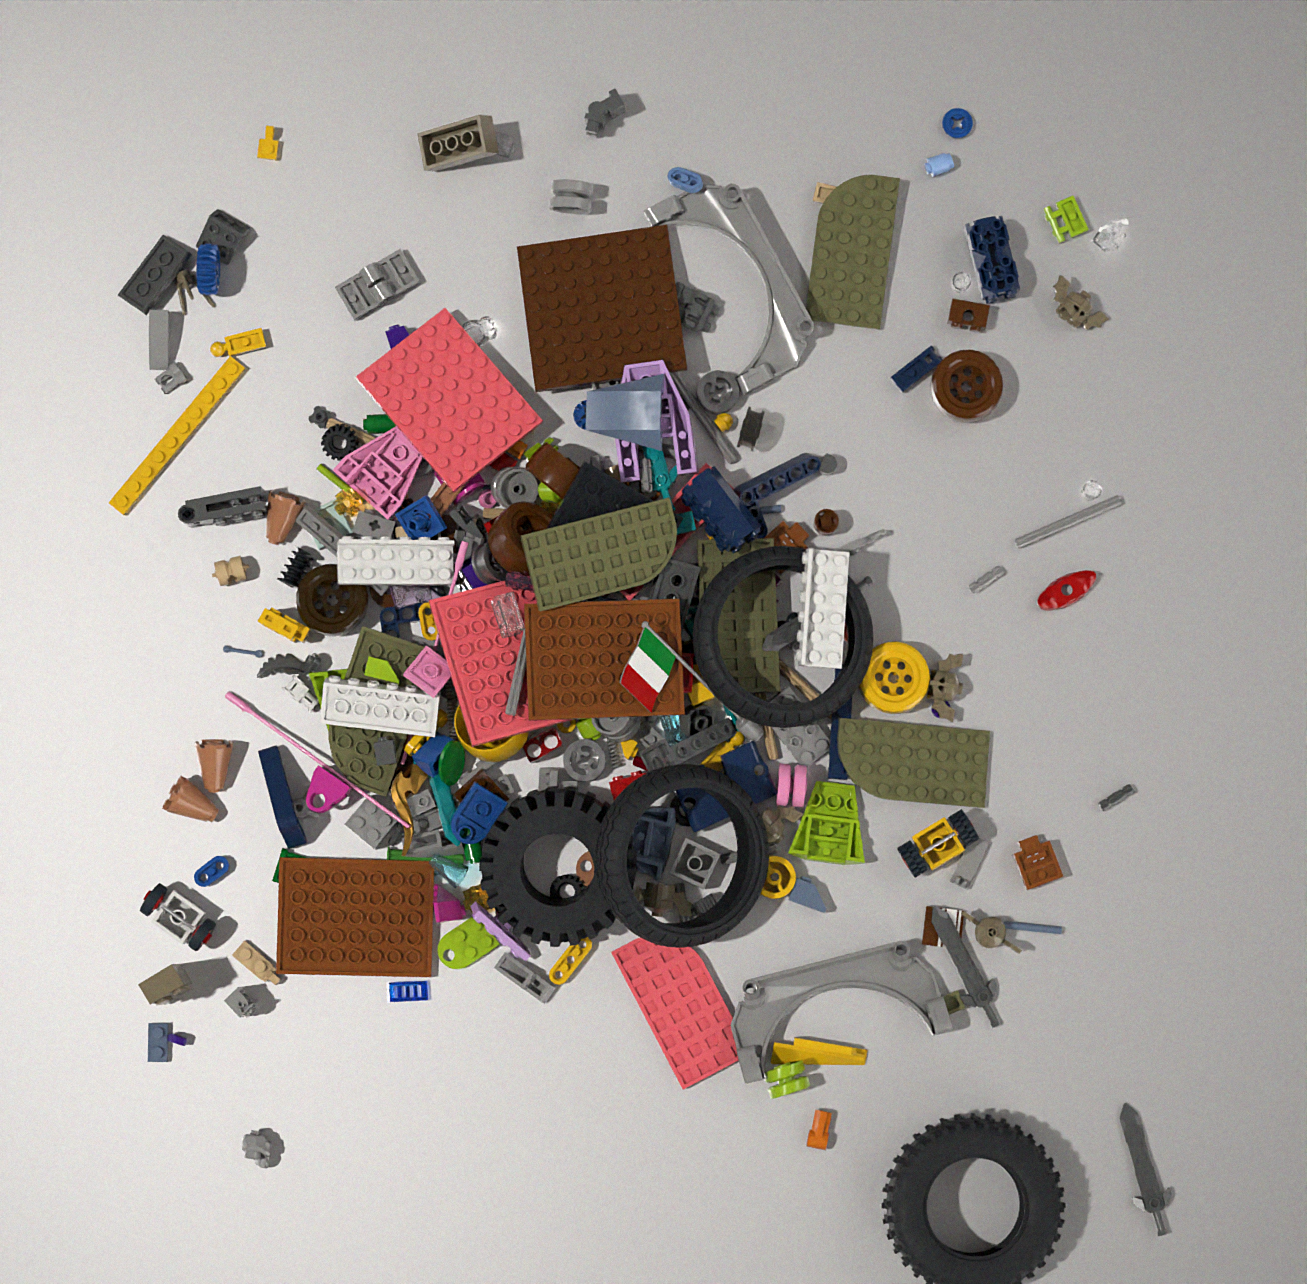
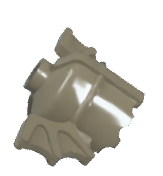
(1076, 306)
(945, 686)
(775, 825)
(660, 899)
(982, 930)

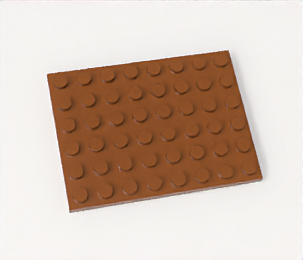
(580, 654)
(355, 917)

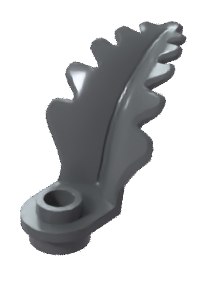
(290, 665)

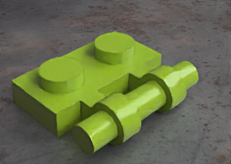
(1071, 217)

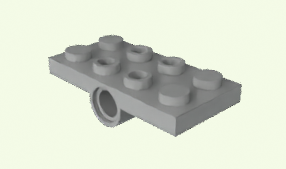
(377, 284)
(804, 742)

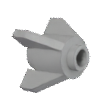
(463, 535)
(305, 811)

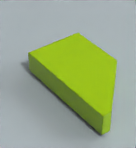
(380, 669)

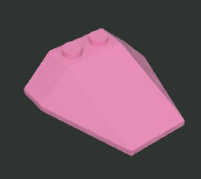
(382, 470)

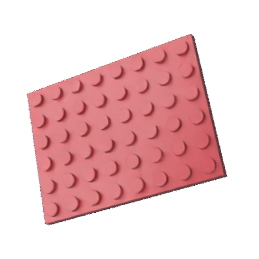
(449, 400)
(484, 662)

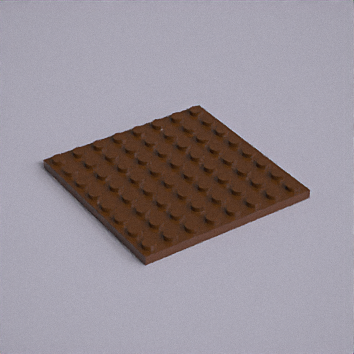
(600, 306)

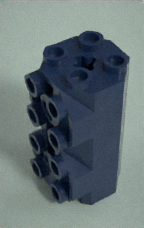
(992, 259)
(721, 509)

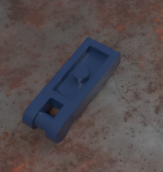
(915, 369)

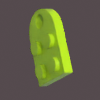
(468, 942)

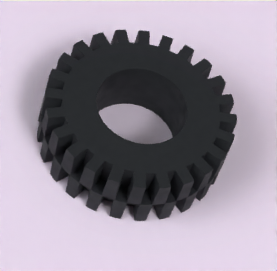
(506, 880)

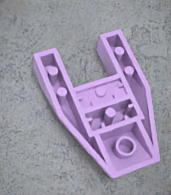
(674, 423)

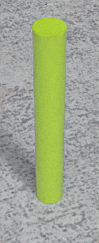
(333, 478)

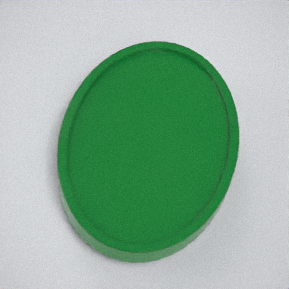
(451, 762)

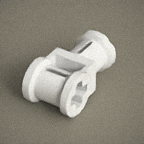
(300, 693)

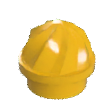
(723, 422)

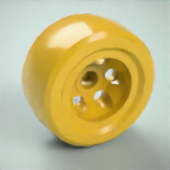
(913, 691)
(492, 751)

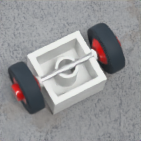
(178, 917)

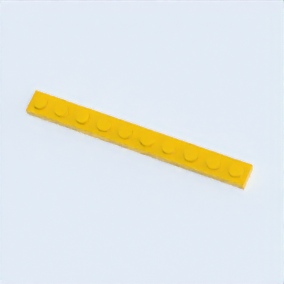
(177, 435)

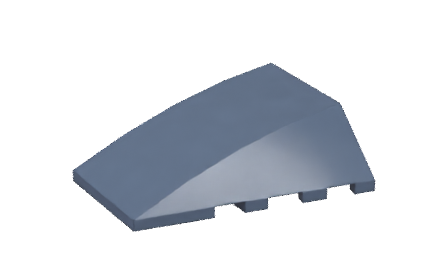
(628, 411)
(653, 840)

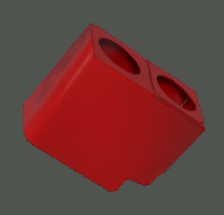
(544, 750)

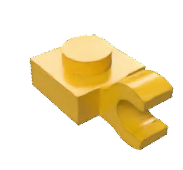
(268, 147)

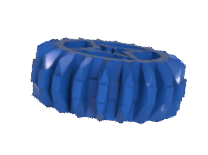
(208, 269)

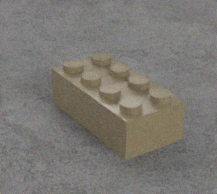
(458, 143)
(165, 984)

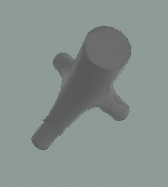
(397, 835)

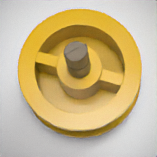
(779, 878)

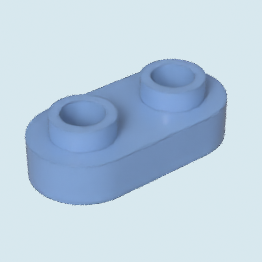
(686, 180)

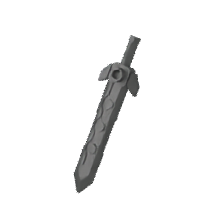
(979, 993)
(1144, 1171)

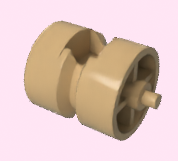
(231, 570)

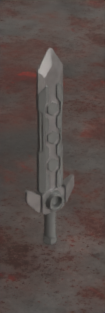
(788, 632)

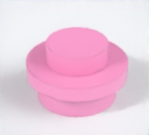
(486, 499)

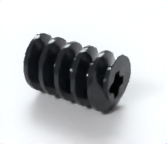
(296, 568)

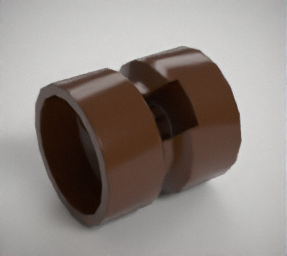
(826, 522)

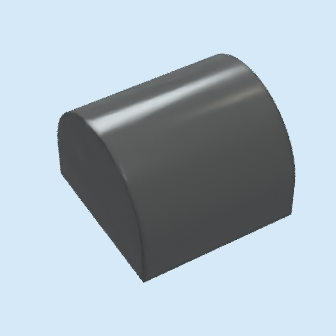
(828, 465)

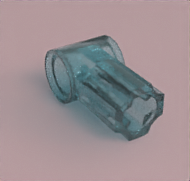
(671, 729)

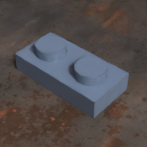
(157, 1042)

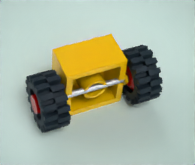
(938, 843)

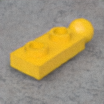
(239, 343)
(713, 760)

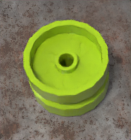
(786, 1079)

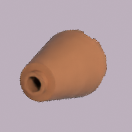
(281, 515)
(214, 762)

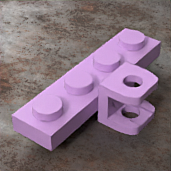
(501, 931)

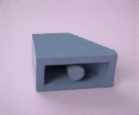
(807, 894)

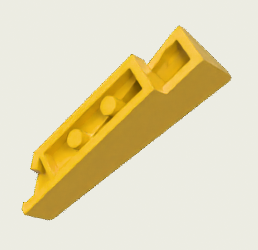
(817, 1053)

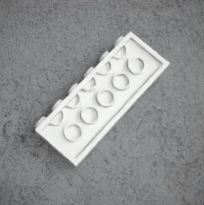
(395, 561)
(822, 608)
(379, 706)

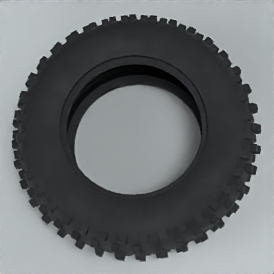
(960, 1140)

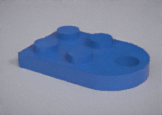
(477, 813)

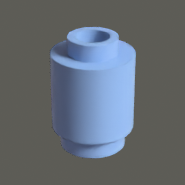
(939, 164)

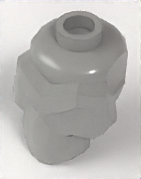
(256, 1148)

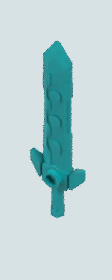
(661, 477)
(445, 806)

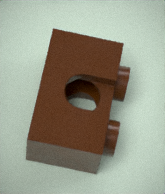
(978, 311)

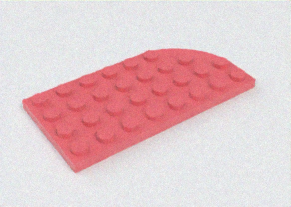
(680, 1007)

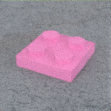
(428, 672)

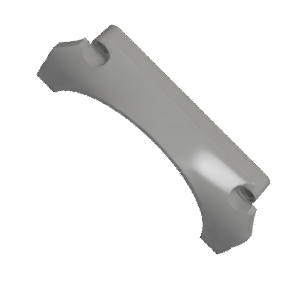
(734, 219)
(868, 969)

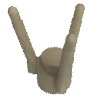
(185, 280)

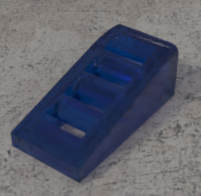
(390, 991)

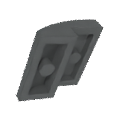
(473, 525)

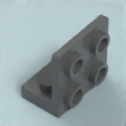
(224, 232)

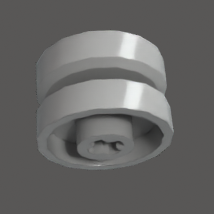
(571, 196)
(504, 482)
(617, 728)

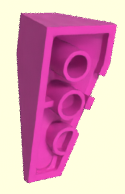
(447, 906)

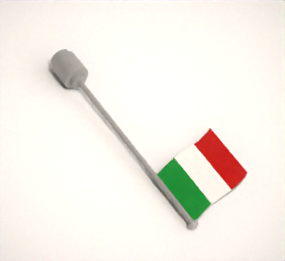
(651, 667)

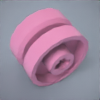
(792, 785)

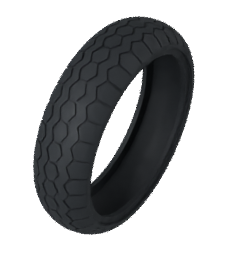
(736, 697)
(750, 864)

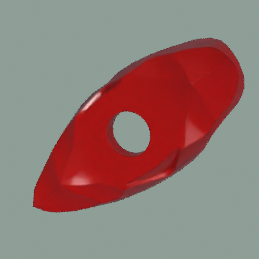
(1054, 599)

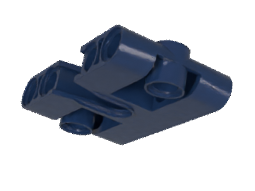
(738, 766)

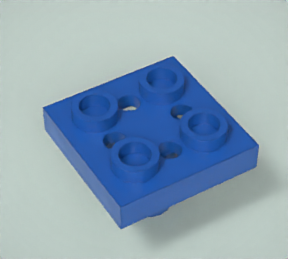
(415, 524)

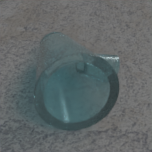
(450, 870)

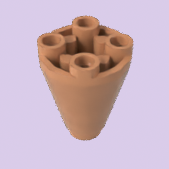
(189, 802)

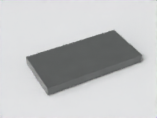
(154, 274)

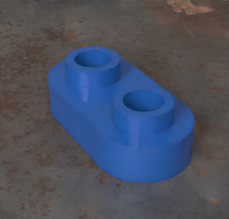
(211, 870)

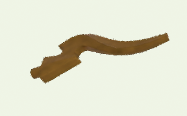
(398, 789)

